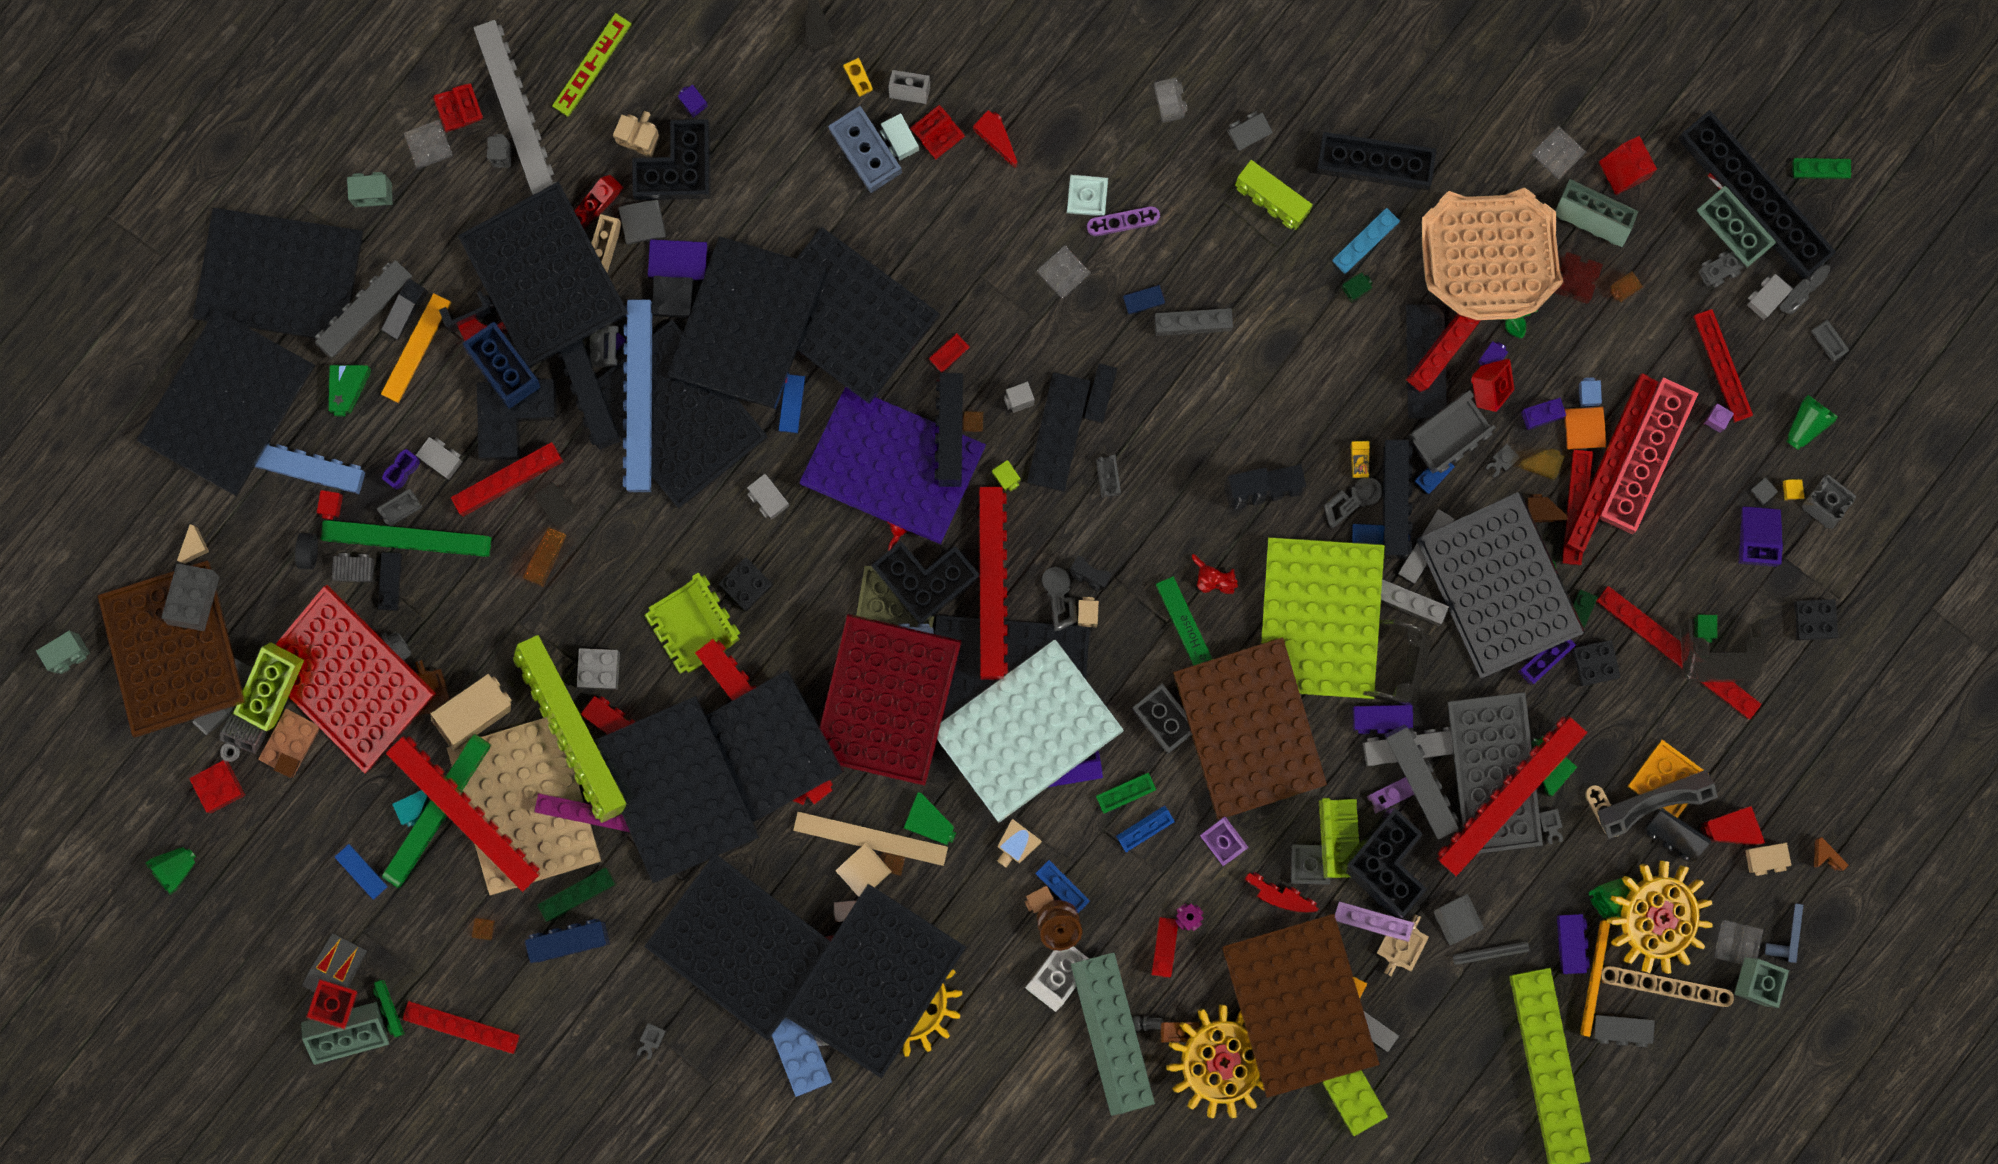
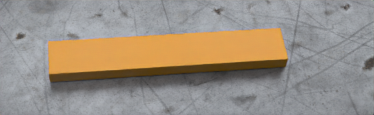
(415, 349)
(1595, 976)

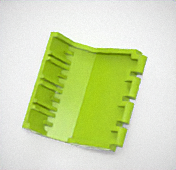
(690, 621)
(1338, 834)

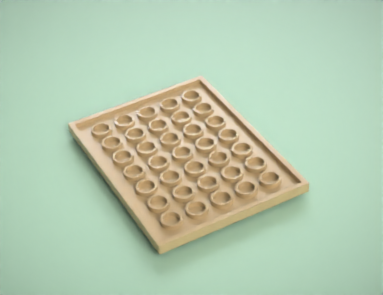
(507, 787)

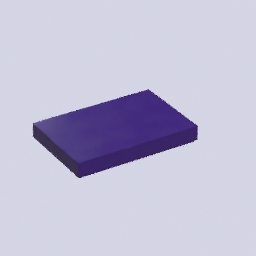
(677, 259)

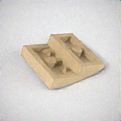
(862, 869)

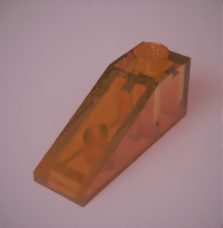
(544, 557)

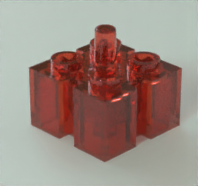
(1578, 277)

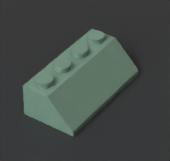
(1596, 213)
(1736, 226)
(363, 1033)

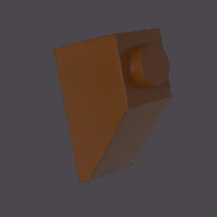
(1544, 510)

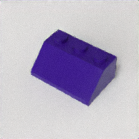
(1087, 770)

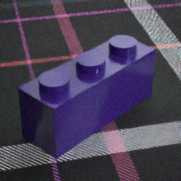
(1544, 661)
(1381, 718)
(1572, 944)

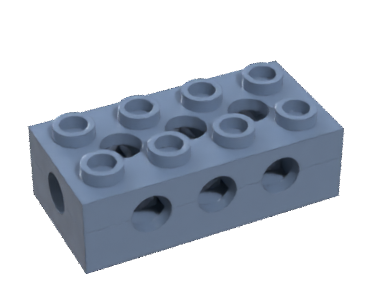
(861, 162)

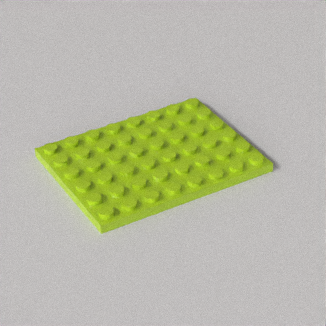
(1327, 611)

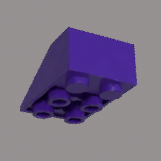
(1761, 537)

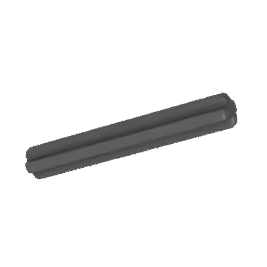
(1489, 953)

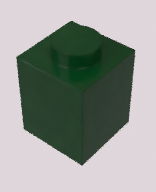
(1357, 287)

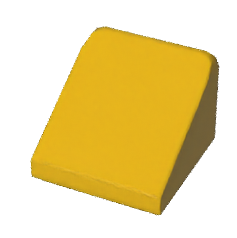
(1793, 489)

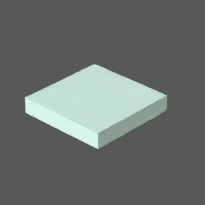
(1087, 195)

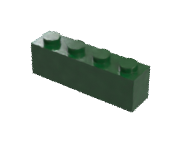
(577, 894)

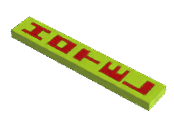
(591, 65)

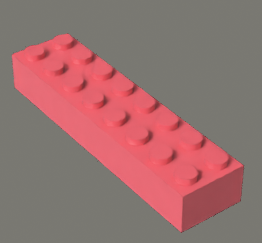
(1648, 455)

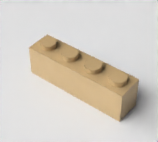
(606, 238)

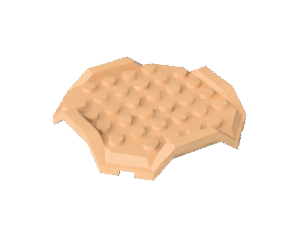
(1491, 254)

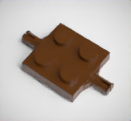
(436, 682)

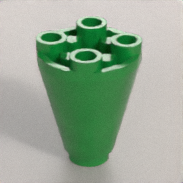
(1809, 422)

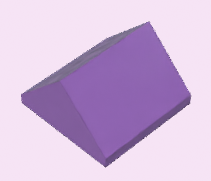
(1224, 841)

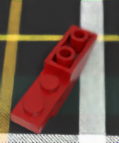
(1287, 900)

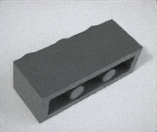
(1623, 1030)

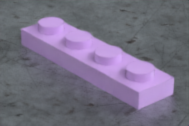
(1374, 921)

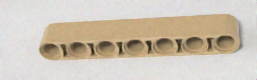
(1675, 986)

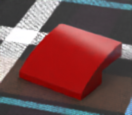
(457, 107)
(937, 132)

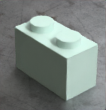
(899, 137)

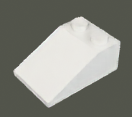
(1055, 977)

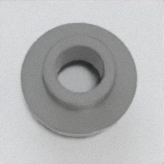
(224, 749)

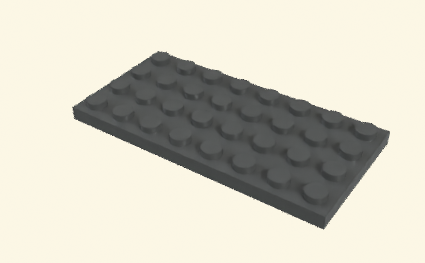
(1488, 744)

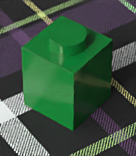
(1706, 627)

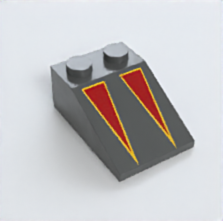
(335, 963)

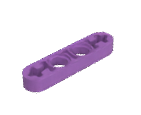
(1122, 218)

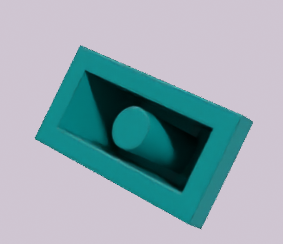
(411, 808)

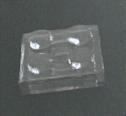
(428, 144)
(1558, 152)
(1063, 272)

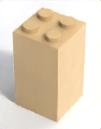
(471, 711)

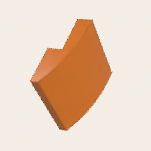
(1585, 427)

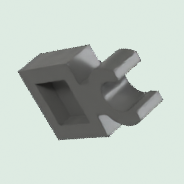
(1504, 459)
(1550, 822)
(652, 1038)

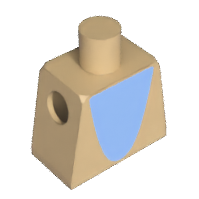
(1016, 844)

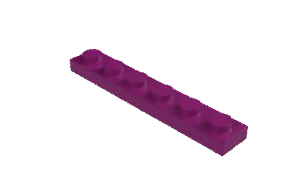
(575, 811)

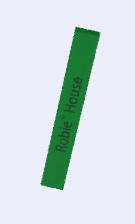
(1183, 621)

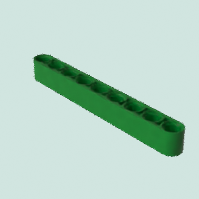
(406, 538)
(432, 815)

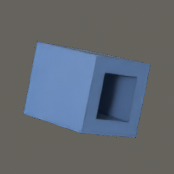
(1590, 392)

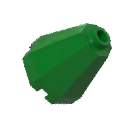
(172, 868)
(1602, 897)

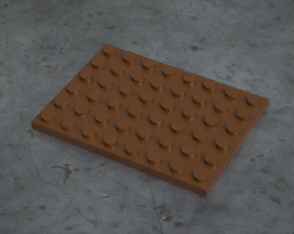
(167, 669)
(1250, 728)
(1300, 1005)

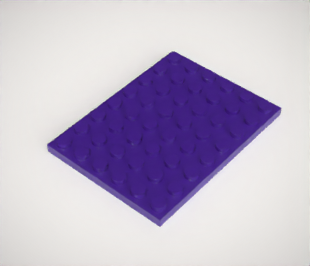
(886, 466)

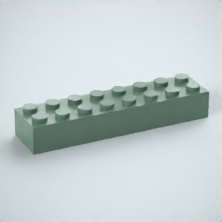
(1112, 1034)

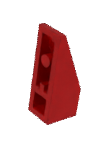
(992, 131)
(1164, 947)

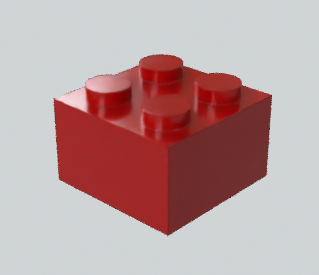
(217, 786)
(332, 1004)

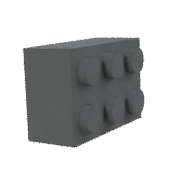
(190, 597)
(1163, 718)

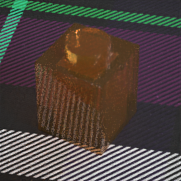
(1626, 287)

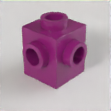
(1182, 920)

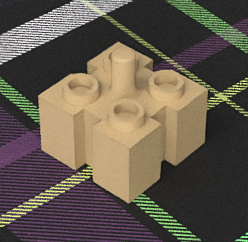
(637, 135)

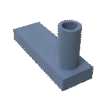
(1789, 951)

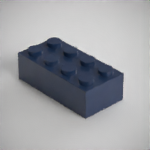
(501, 365)
(567, 942)

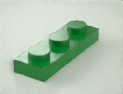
(1821, 168)
(1126, 793)
(388, 1009)

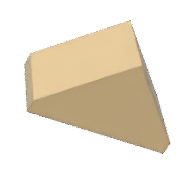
(192, 546)

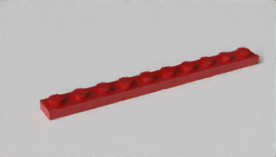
(1611, 463)
(1671, 647)

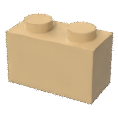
(1088, 612)
(1768, 858)

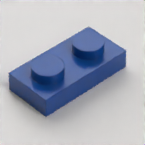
(1428, 481)

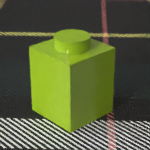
(1006, 476)

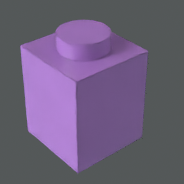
(1718, 418)

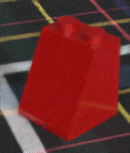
(1628, 165)
(1734, 828)

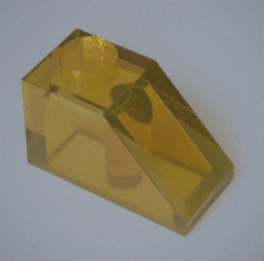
(1544, 463)

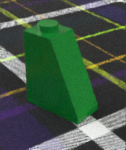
(1558, 775)
(929, 822)

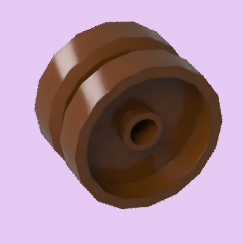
(1059, 925)

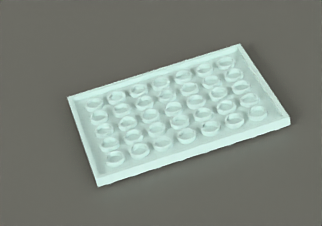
(1027, 730)

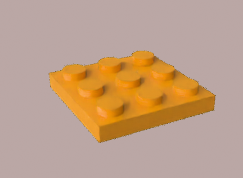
(1662, 768)

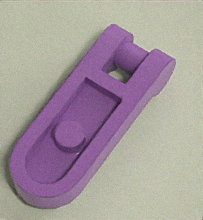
(1392, 794)

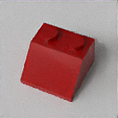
(1493, 384)

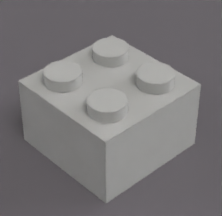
(598, 669)

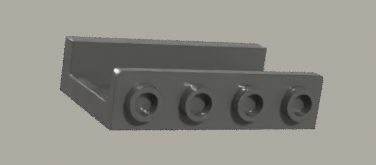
(1450, 433)

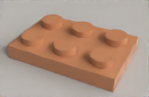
(292, 737)

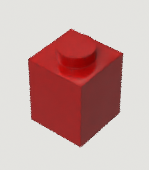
(329, 504)

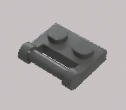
(603, 347)

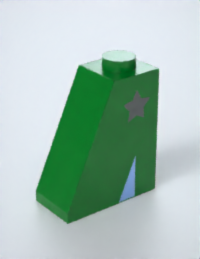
(345, 387)

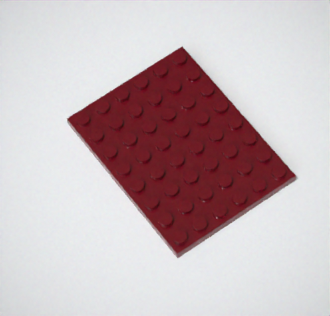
(888, 698)

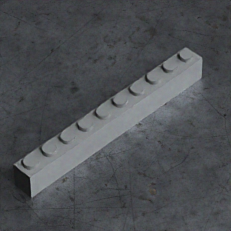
(514, 106)

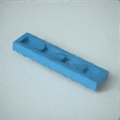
(1365, 241)

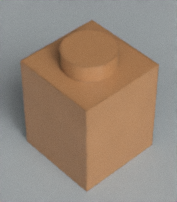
(1038, 899)

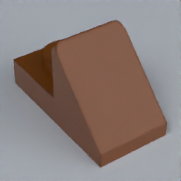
(1824, 851)
(1173, 1032)

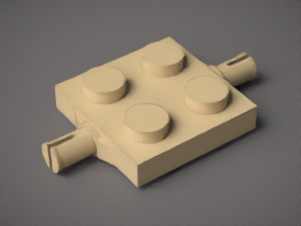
(1403, 953)

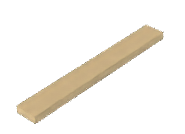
(875, 839)

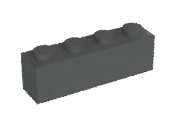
(1193, 322)

